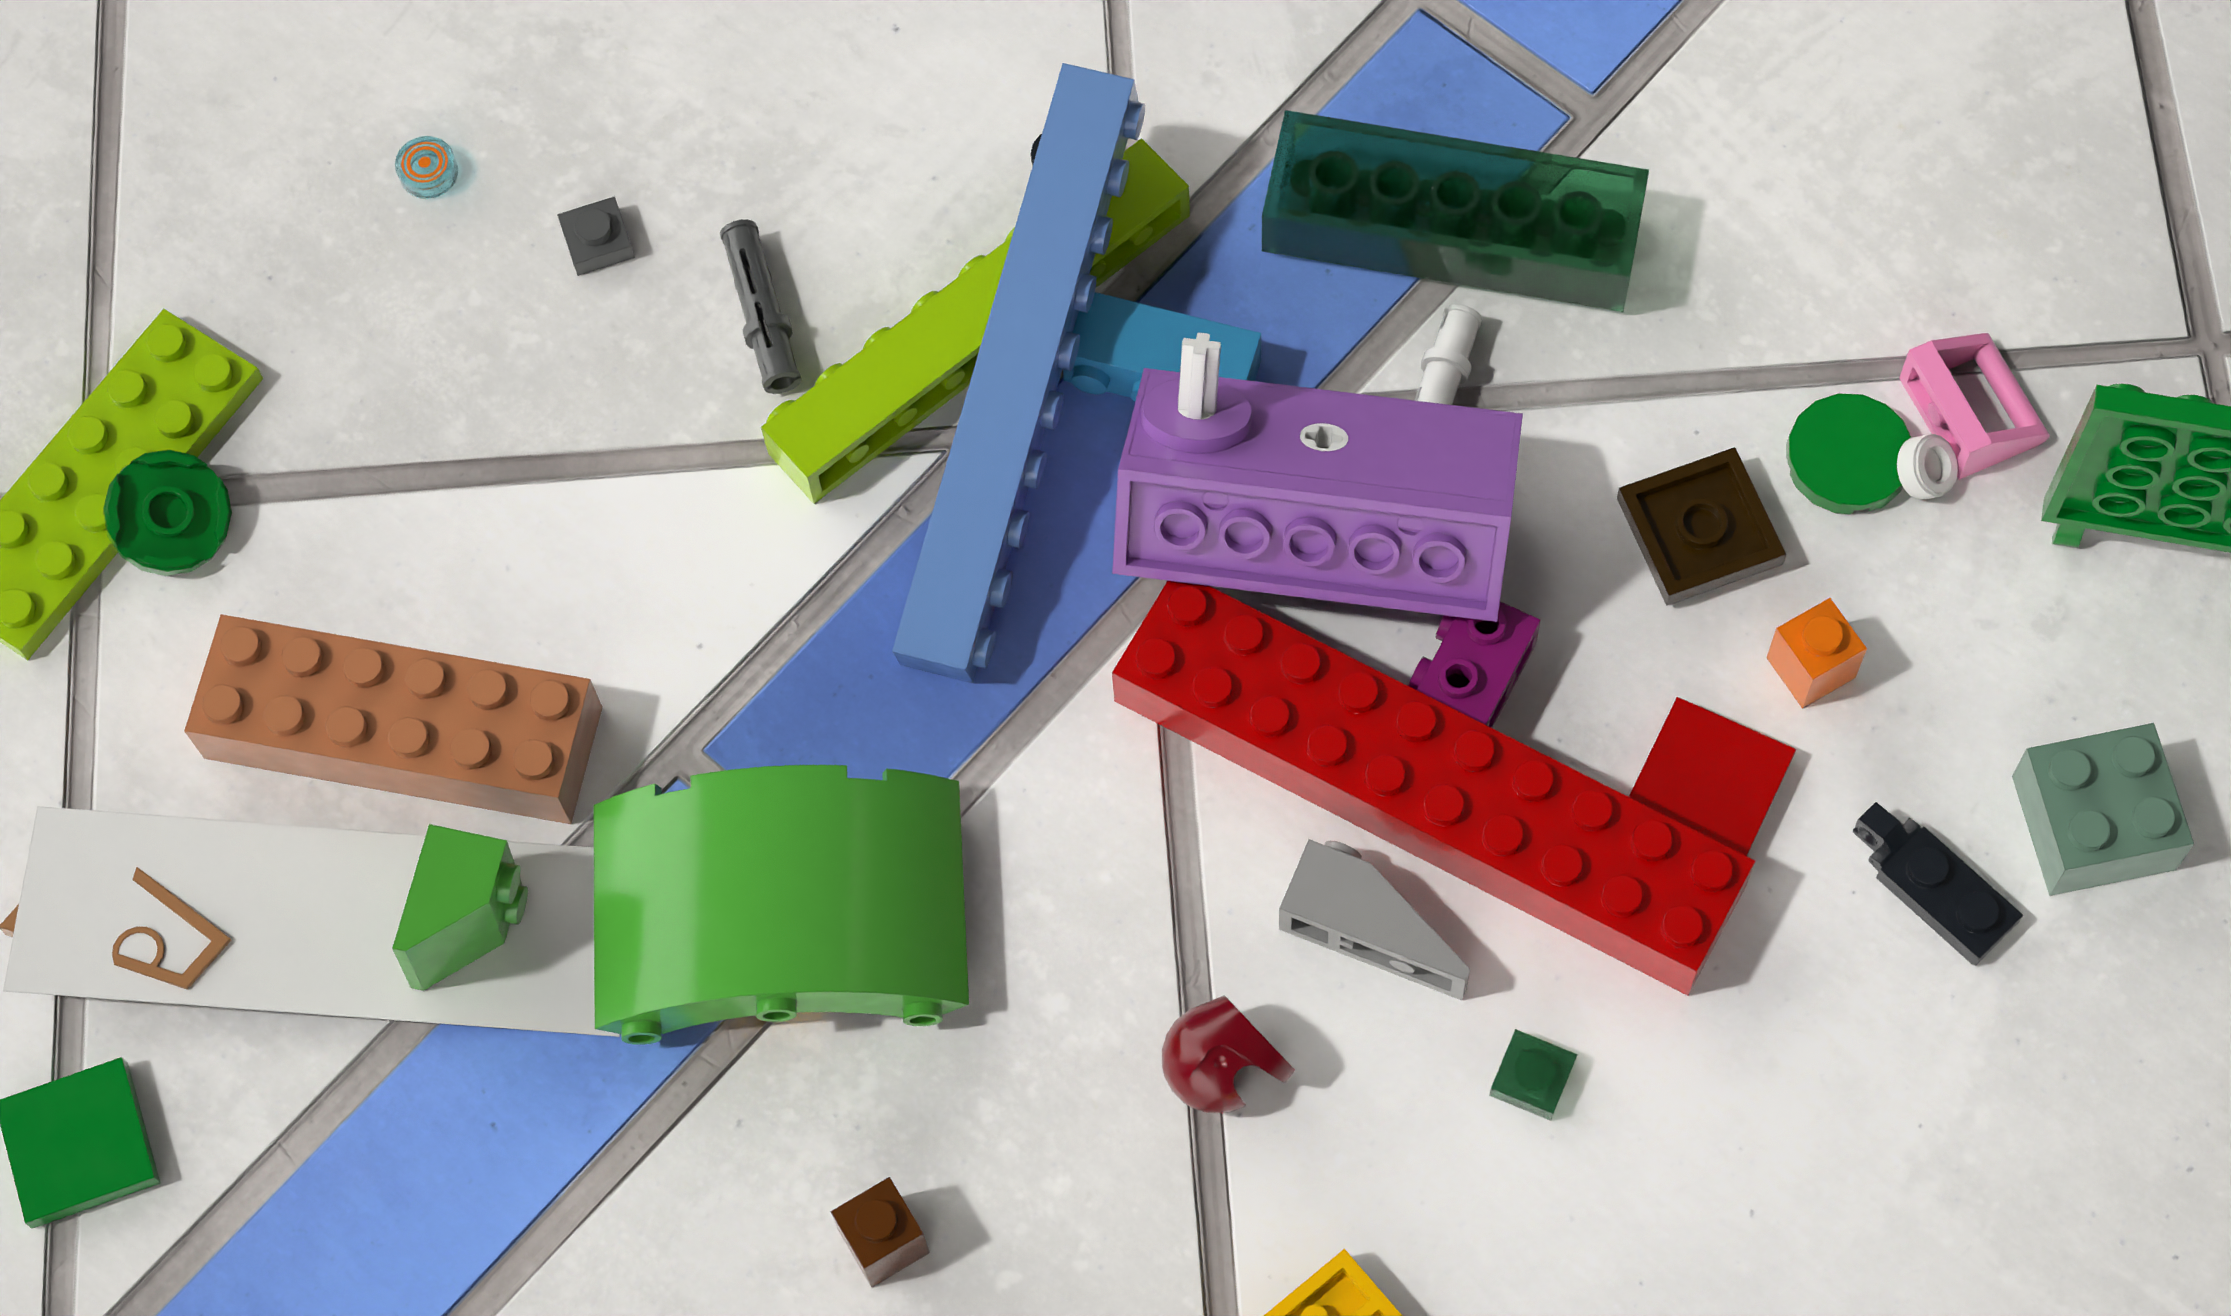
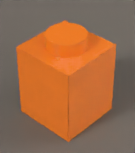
(1816, 652)

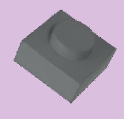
(596, 236)

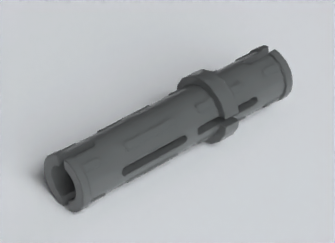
(774, 361)

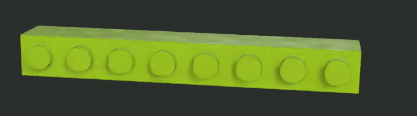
(932, 351)

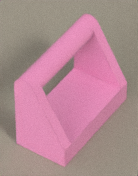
(1949, 413)

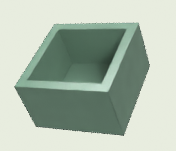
(2102, 809)

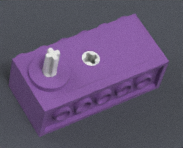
(1315, 491)

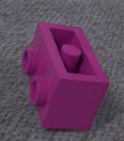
(1478, 662)

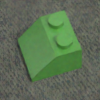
(457, 904)

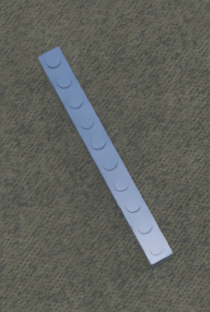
(1018, 375)

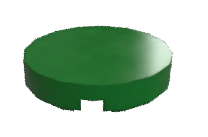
(1846, 453)
(167, 512)

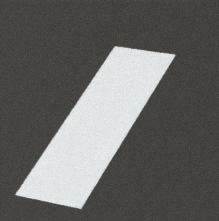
(305, 921)

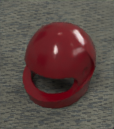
(1208, 1050)

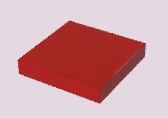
(1712, 775)

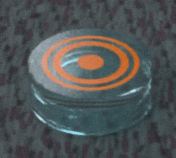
(426, 167)

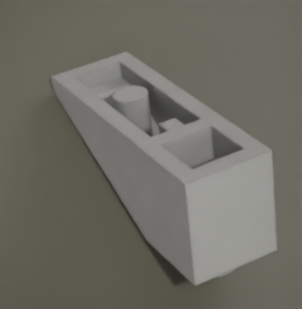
(1358, 913)

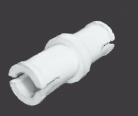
(1447, 362)

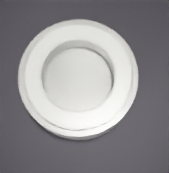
(1927, 466)

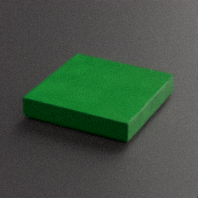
(77, 1142)

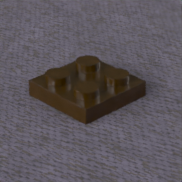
(1701, 526)

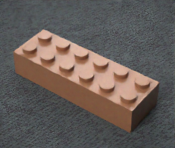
(395, 718)

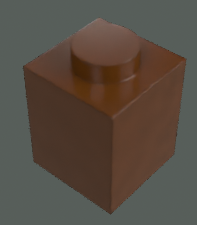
(880, 1232)

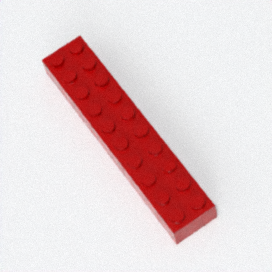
(1433, 781)

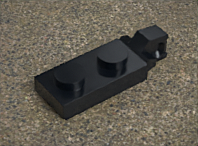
(1936, 884)

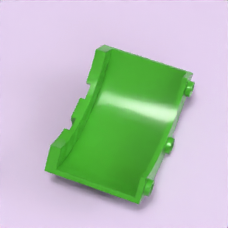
(778, 899)

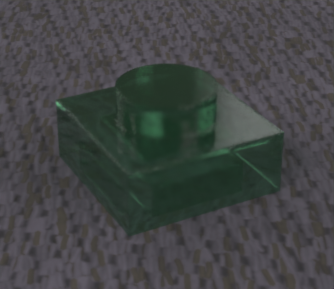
(1533, 1074)

